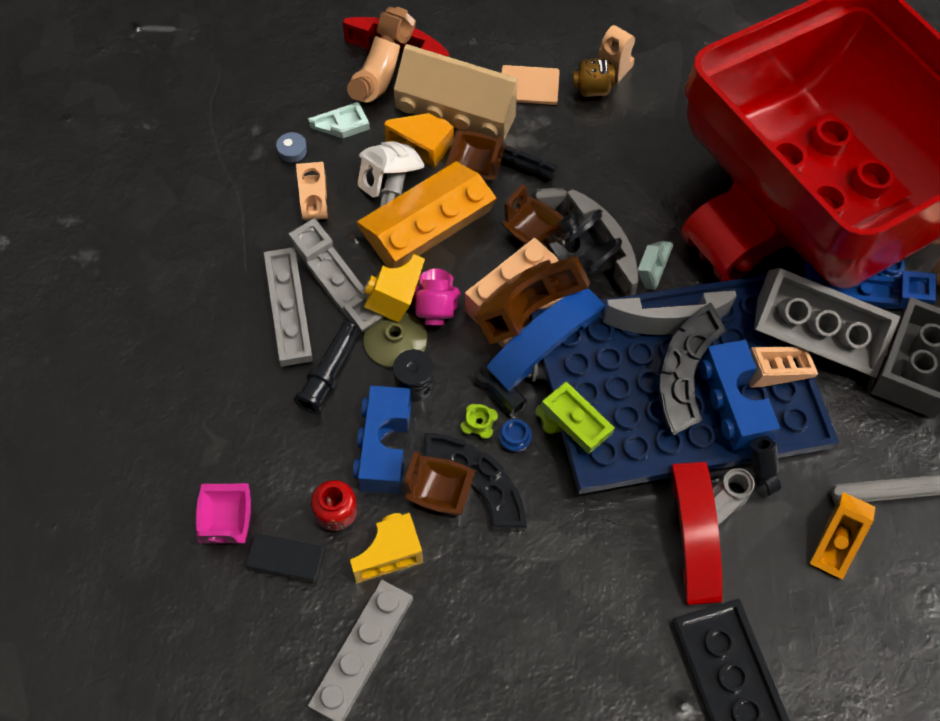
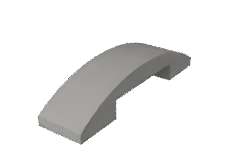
(607, 228)
(333, 274)
(629, 315)

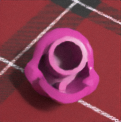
(436, 297)

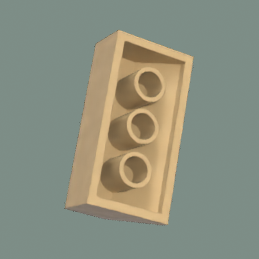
(455, 91)

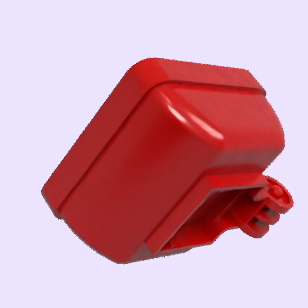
(826, 139)

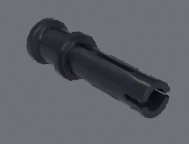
(322, 378)

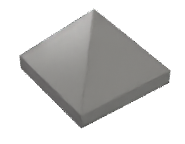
(550, 196)

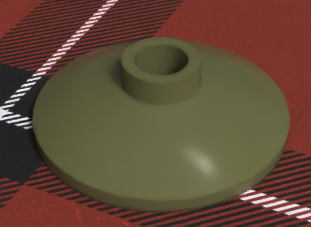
(384, 348)

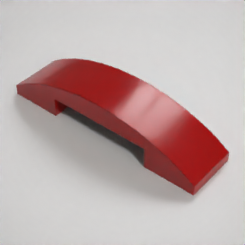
(362, 31)
(698, 533)

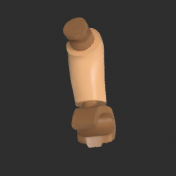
(378, 69)

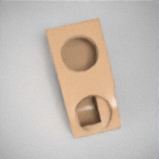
(617, 49)
(312, 191)

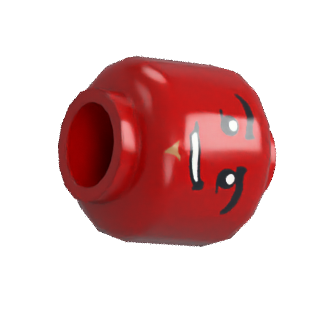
(334, 505)

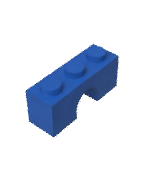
(742, 419)
(381, 467)

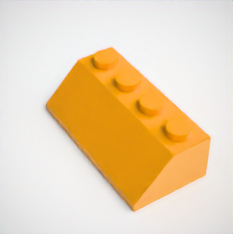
(427, 214)

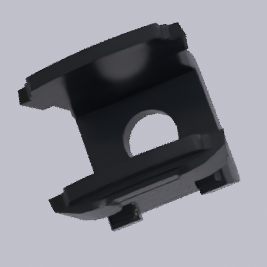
(588, 253)

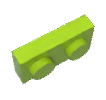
(577, 417)

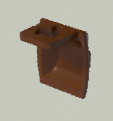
(477, 152)
(530, 217)
(438, 484)

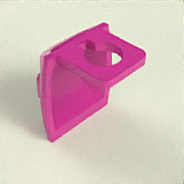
(223, 513)

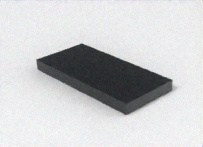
(728, 665)

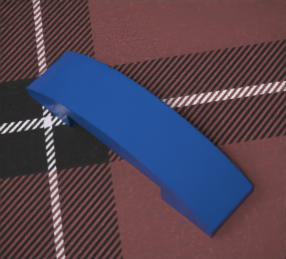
(886, 291)
(543, 336)

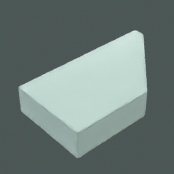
(341, 121)
(653, 263)

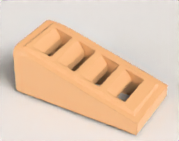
(779, 374)

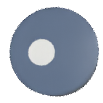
(291, 147)

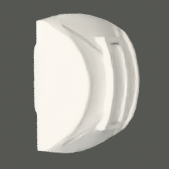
(386, 158)

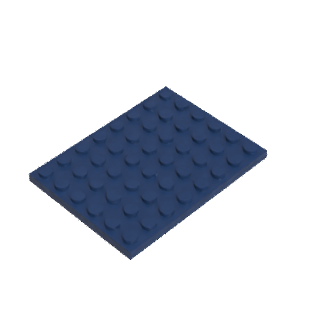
(620, 380)

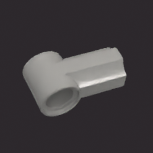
(728, 501)

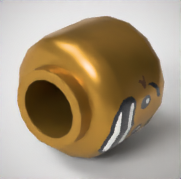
(594, 77)

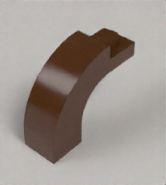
(515, 300)

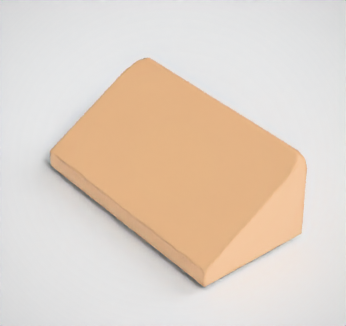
(535, 84)

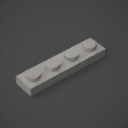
(288, 307)
(360, 652)

